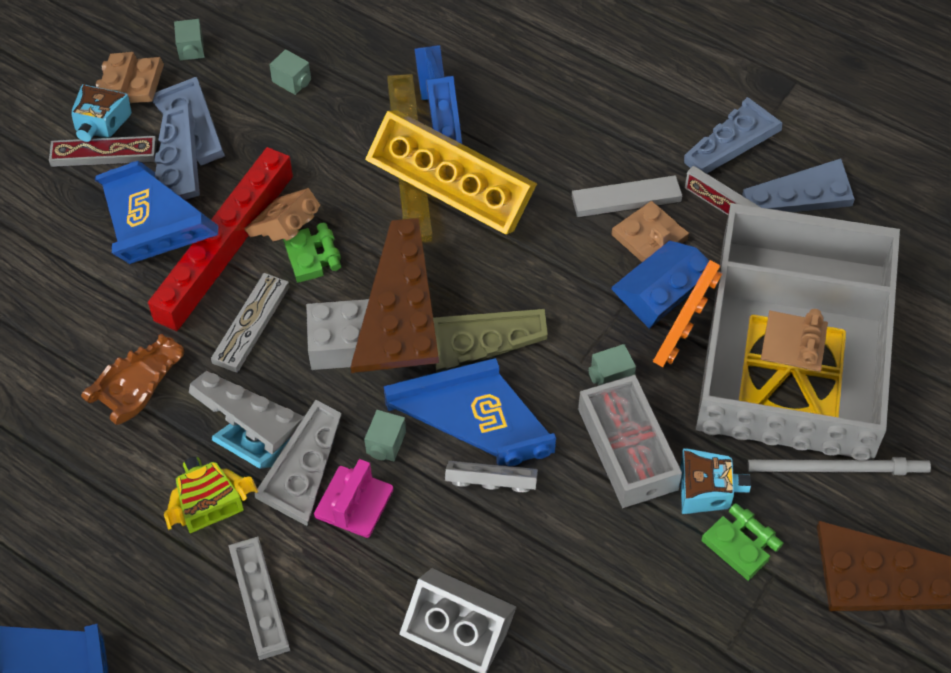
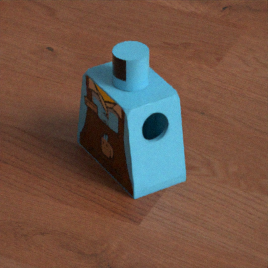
(99, 112)
(709, 481)

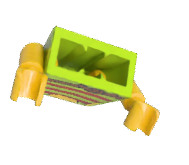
(206, 495)

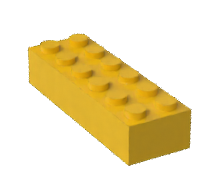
(450, 171)

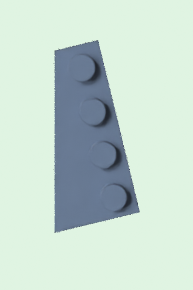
(736, 135)
(206, 137)

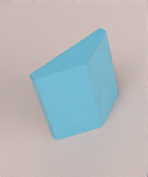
(254, 452)

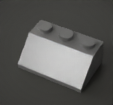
(457, 620)

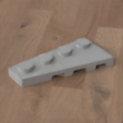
(254, 413)
(298, 471)

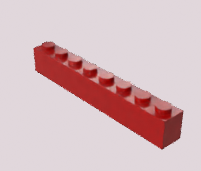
(209, 257)

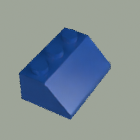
(661, 281)

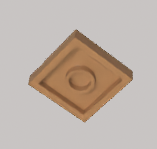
(648, 231)

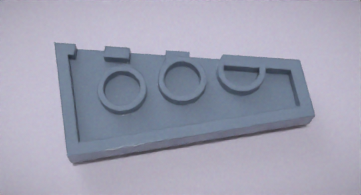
(177, 153)
(806, 190)

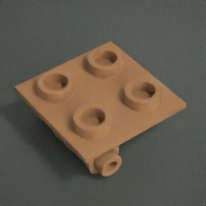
(795, 339)

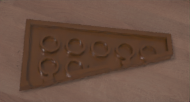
(399, 312)
(880, 573)

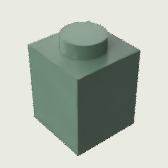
(189, 39)
(290, 72)
(611, 365)
(385, 436)

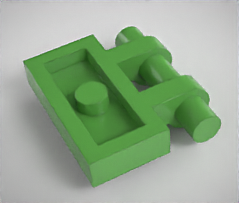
(303, 255)
(735, 547)

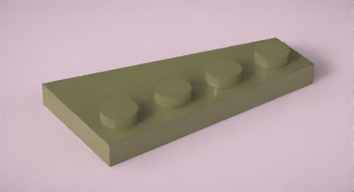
(482, 336)

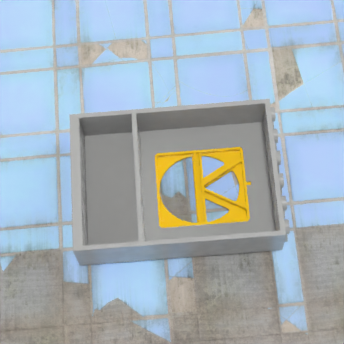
(791, 267)

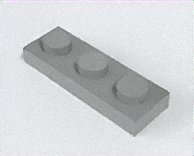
(491, 476)

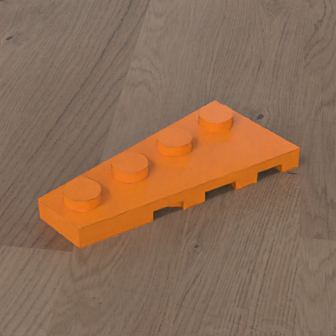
(694, 304)

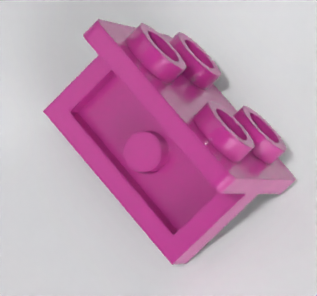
(354, 499)

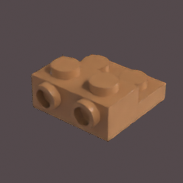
(131, 76)
(285, 216)

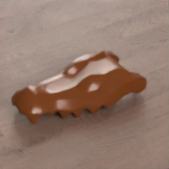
(132, 380)

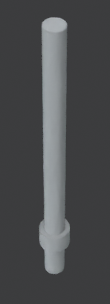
(896, 466)

